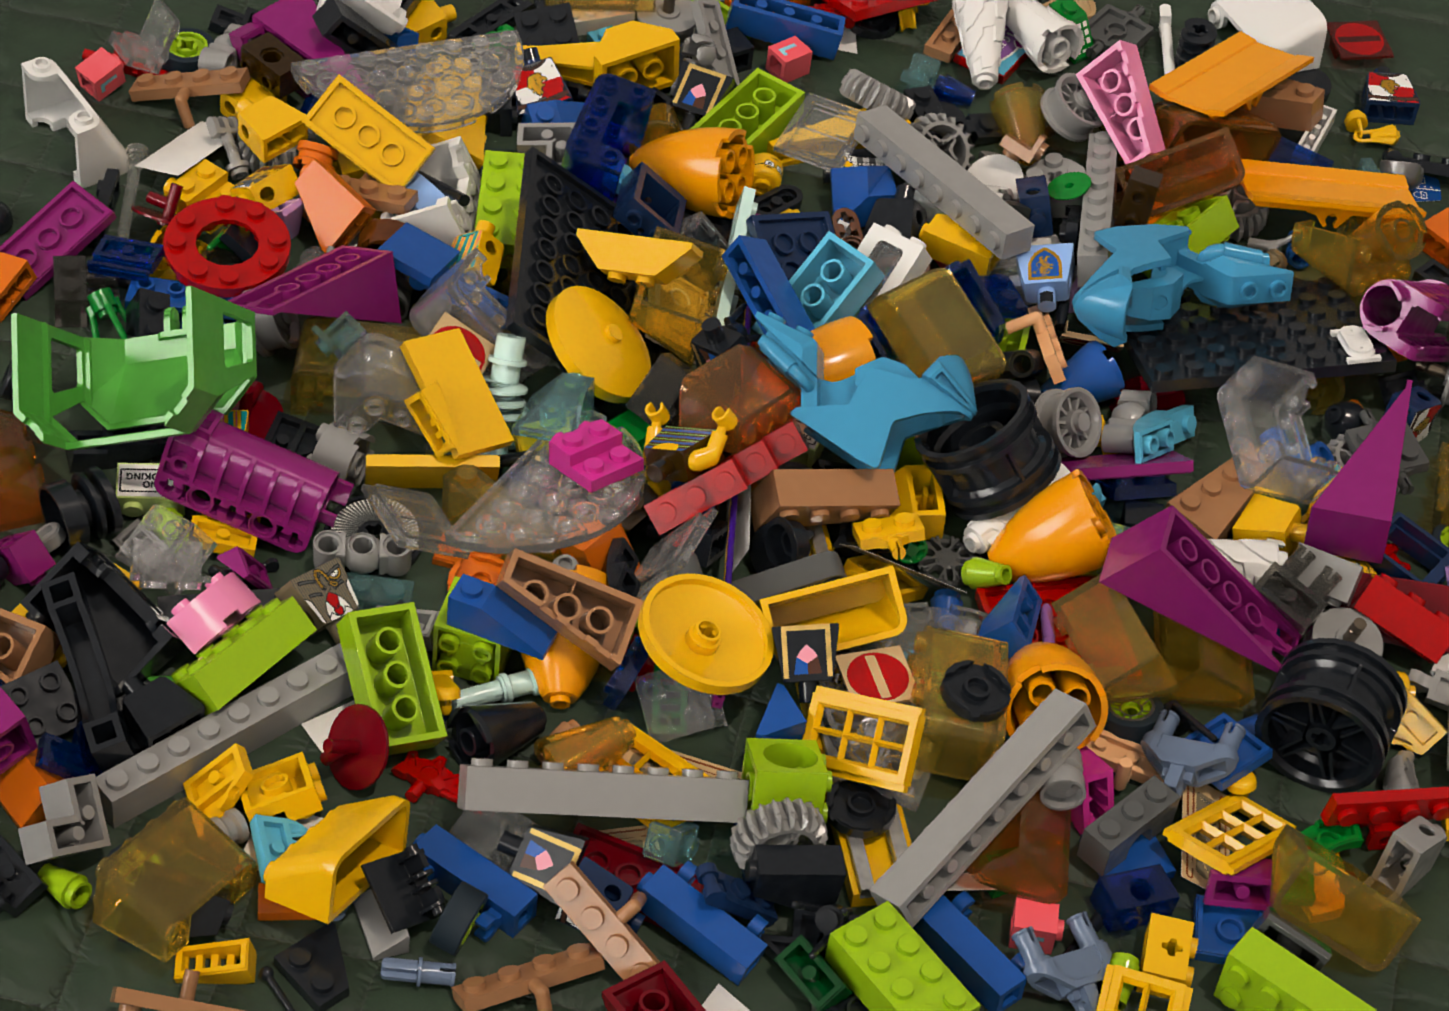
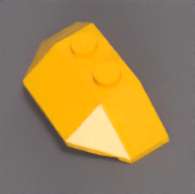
(639, 257)

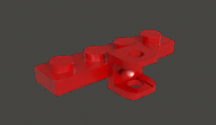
(1385, 810)

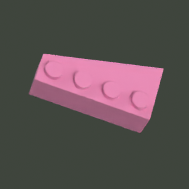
(1123, 101)

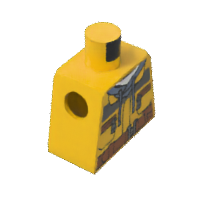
(268, 185)

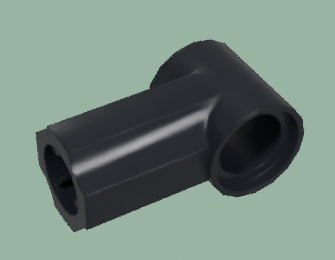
(1014, 364)

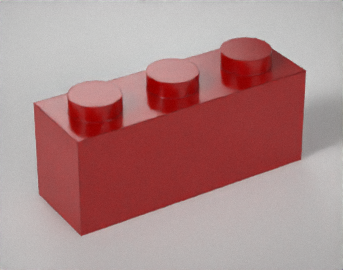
(1403, 617)

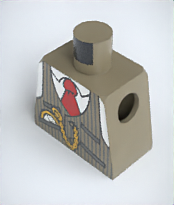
(323, 596)

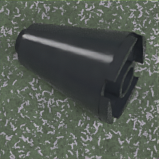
(494, 730)

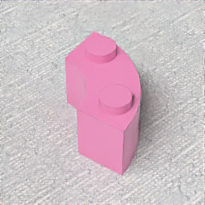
(212, 611)

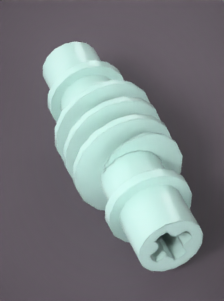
(505, 379)

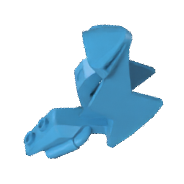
(1219, 275)
(875, 409)

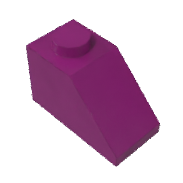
(25, 558)
(1243, 890)

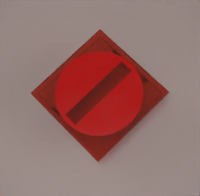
(1358, 40)

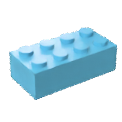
(833, 281)

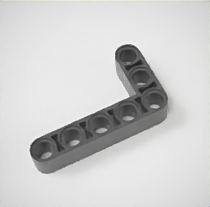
(784, 578)

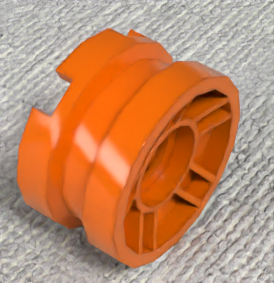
(312, 150)

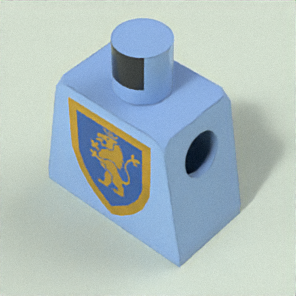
(1046, 274)

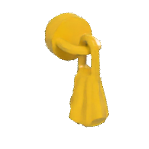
(1357, 121)

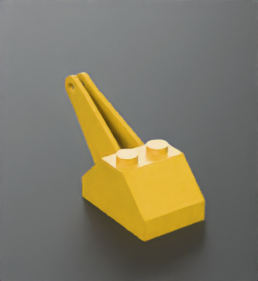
(628, 50)

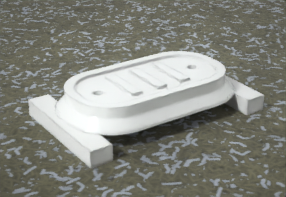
(1356, 344)

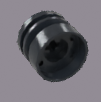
(82, 506)

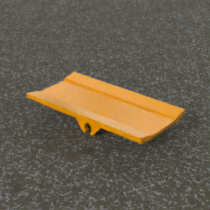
(1228, 76)
(1323, 189)

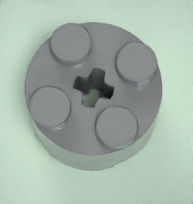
(1052, 167)
(342, 451)

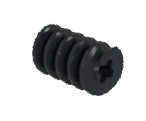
(1195, 39)

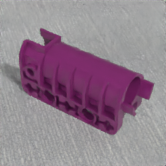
(1406, 316)
(252, 478)

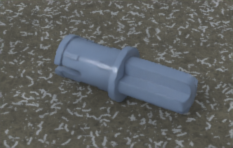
(418, 971)

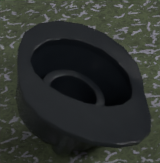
(779, 544)

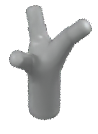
(1266, 245)

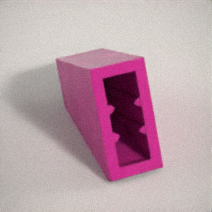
(1099, 790)

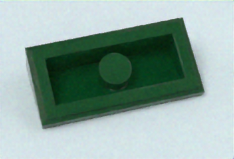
(813, 977)

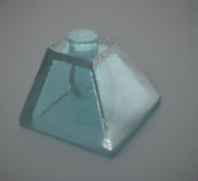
(557, 407)

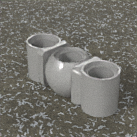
(220, 53)
(1118, 433)
(376, 552)

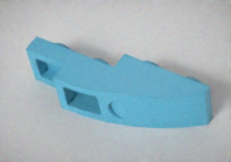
(1160, 430)

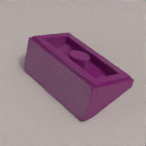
(246, 567)

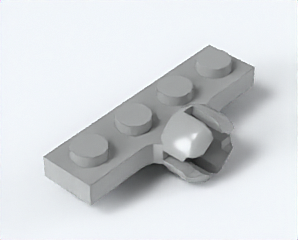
(711, 45)

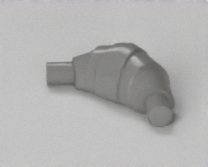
(1401, 772)

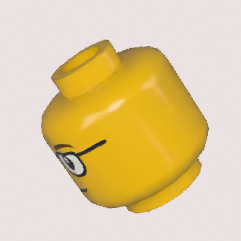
(767, 173)

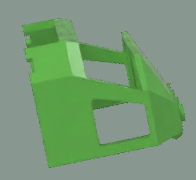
(138, 380)

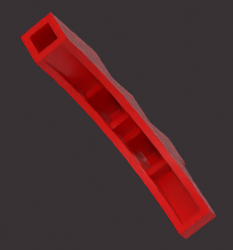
(727, 478)

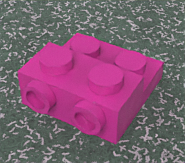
(593, 455)

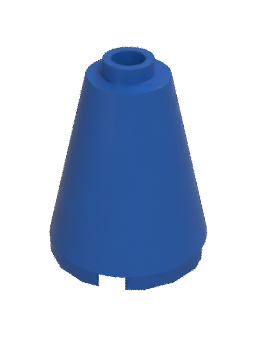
(1091, 371)

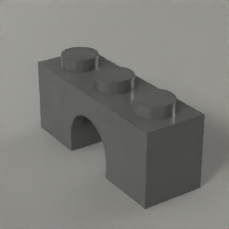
(1142, 812)

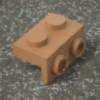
(1017, 149)

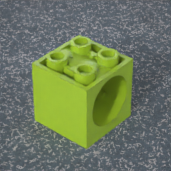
(466, 653)
(786, 770)

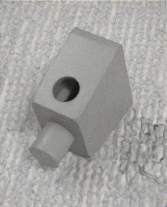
(1416, 842)

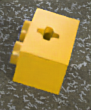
(1167, 950)

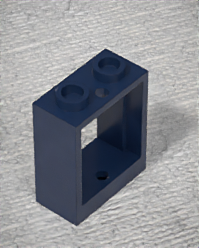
(648, 202)
(1418, 545)

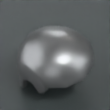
(1412, 171)

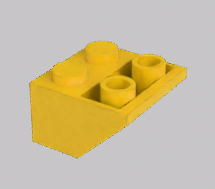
(921, 494)

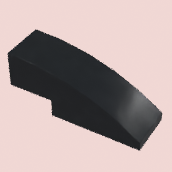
(109, 456)

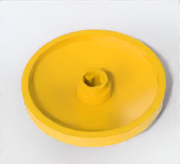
(597, 342)
(705, 634)

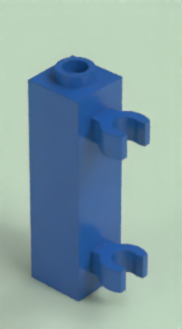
(509, 901)
(702, 927)
(971, 954)

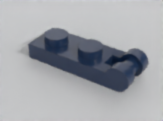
(733, 894)

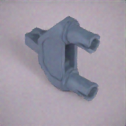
(1188, 761)
(1070, 974)

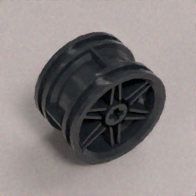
(996, 457)
(1332, 715)

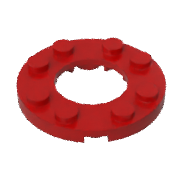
(226, 280)

